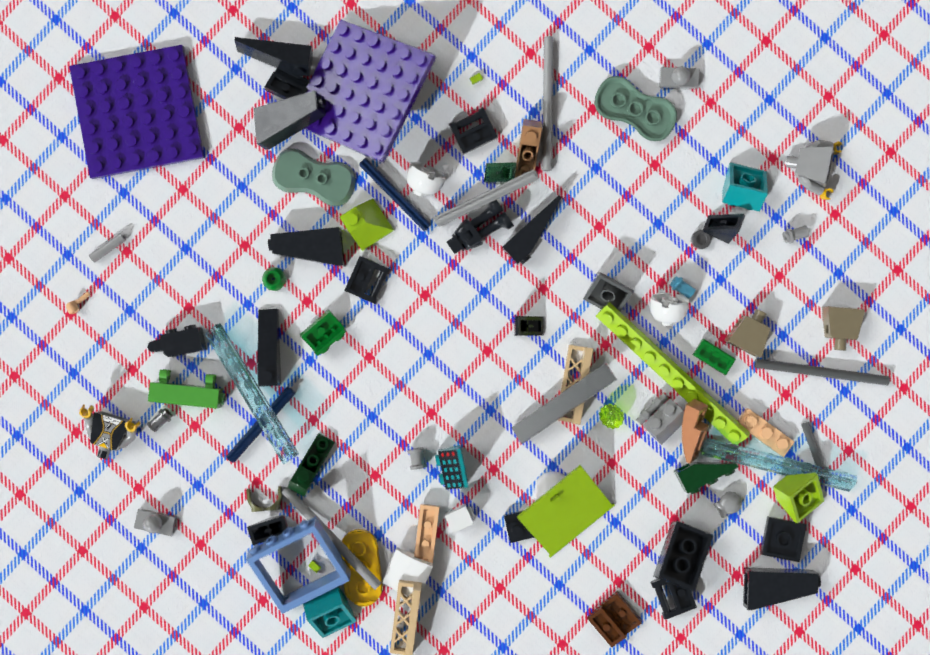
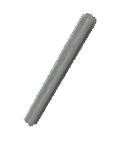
(486, 198)

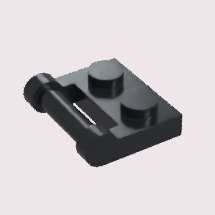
(475, 136)
(361, 278)
(682, 599)

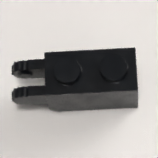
(180, 342)

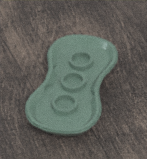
(649, 115)
(327, 181)

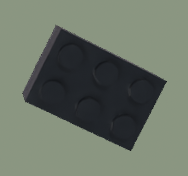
(683, 556)

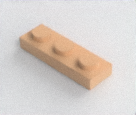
(765, 432)
(426, 532)

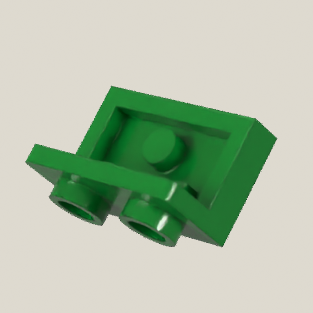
(323, 333)

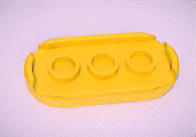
(365, 548)

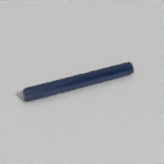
(396, 196)
(255, 430)

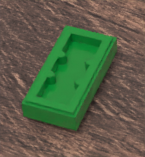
(714, 357)

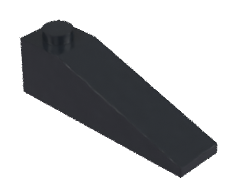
(285, 56)
(524, 241)
(268, 348)

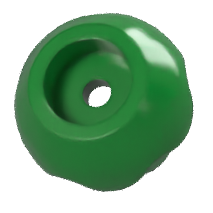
(278, 283)

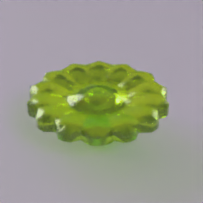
(611, 416)

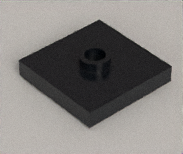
(783, 539)

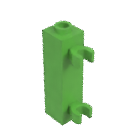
(186, 394)

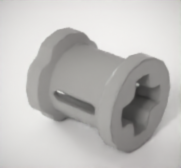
(417, 458)

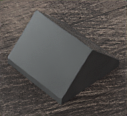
(606, 290)

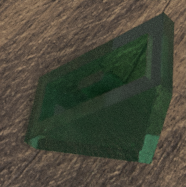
(499, 172)

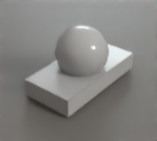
(679, 77)
(155, 522)

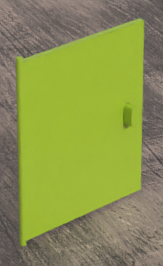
(565, 511)

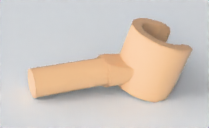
(72, 306)

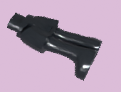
(468, 237)

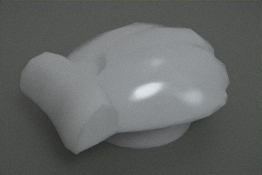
(728, 504)

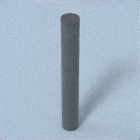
(812, 444)

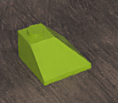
(366, 224)
(799, 494)

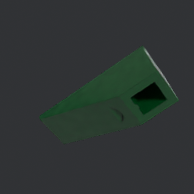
(311, 465)
(698, 474)

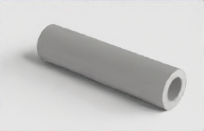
(107, 247)

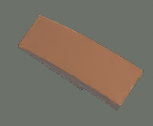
(693, 429)

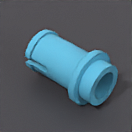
(682, 287)

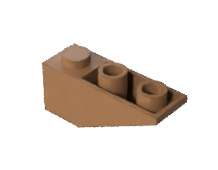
(528, 146)

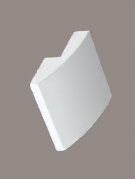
(406, 567)

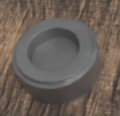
(700, 239)

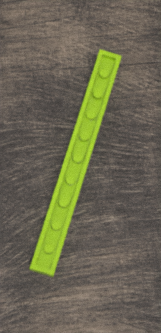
(671, 372)

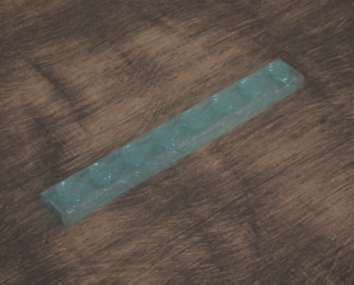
(251, 393)
(776, 464)

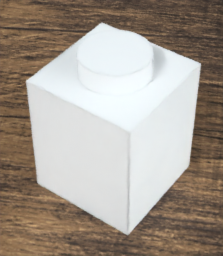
(460, 518)

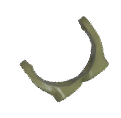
(255, 508)

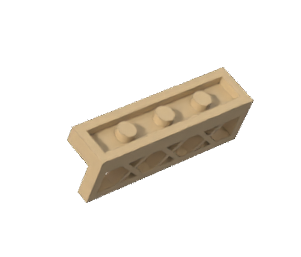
(583, 372)
(412, 622)

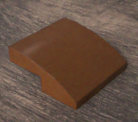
(614, 619)

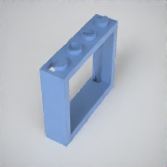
(311, 590)

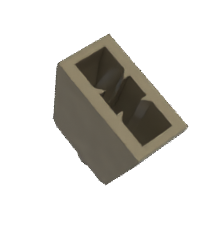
(842, 324)
(750, 334)

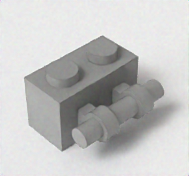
(664, 421)

